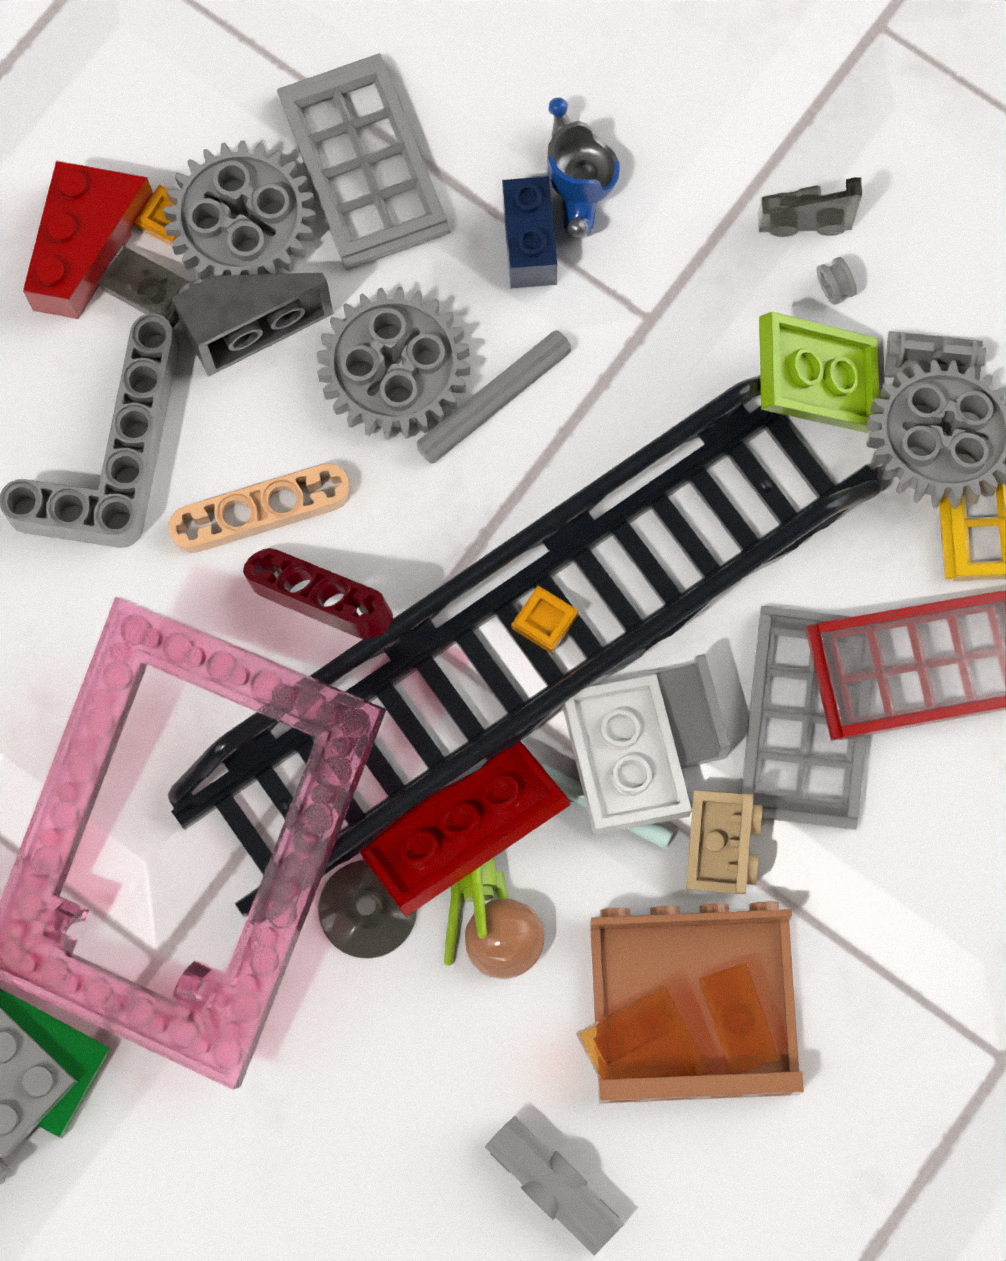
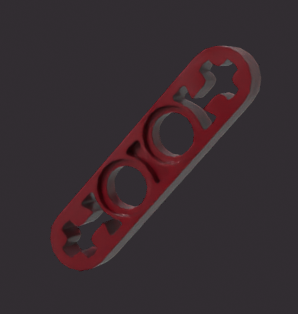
(322, 586)

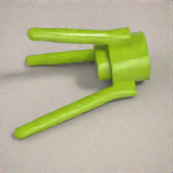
(477, 889)

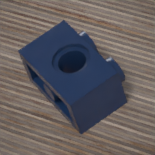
(529, 232)

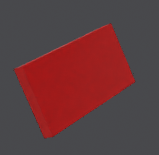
(463, 827)

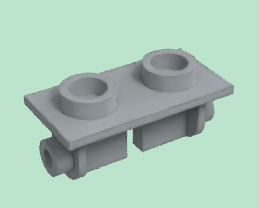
(911, 348)

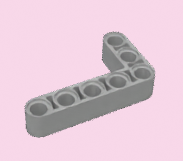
(120, 453)

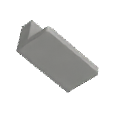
(694, 713)

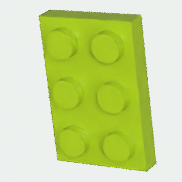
(817, 371)

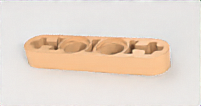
(257, 500)

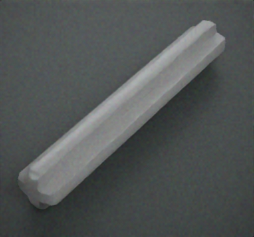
(493, 396)

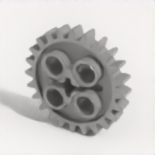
(263, 183)
(358, 342)
(941, 470)

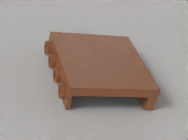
(676, 950)

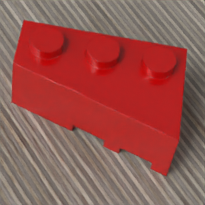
(79, 234)

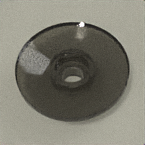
(361, 934)

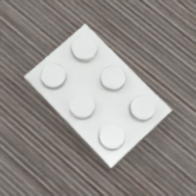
(626, 755)

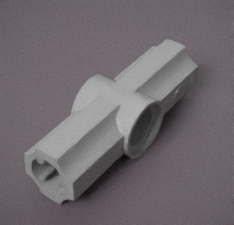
(554, 1185)

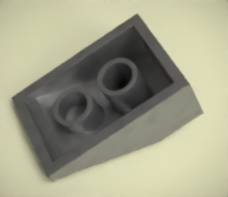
(246, 313)

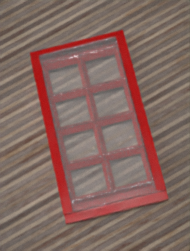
(911, 665)

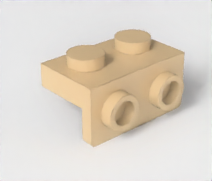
(721, 842)

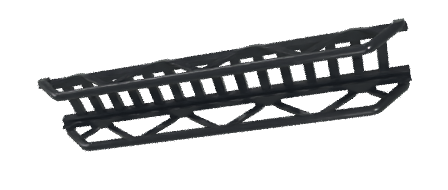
(569, 535)

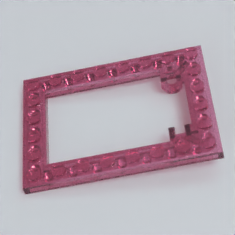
(224, 1025)

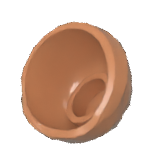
(511, 941)

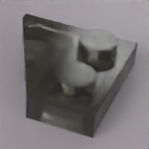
(810, 211)

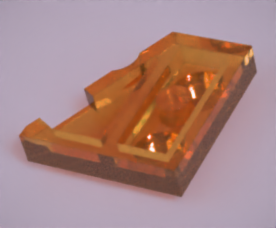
(643, 1041)

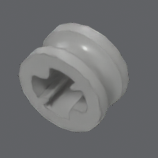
(836, 280)

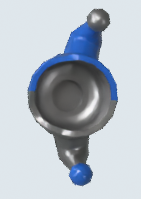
(579, 169)

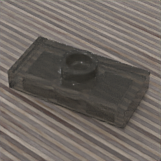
(143, 284)

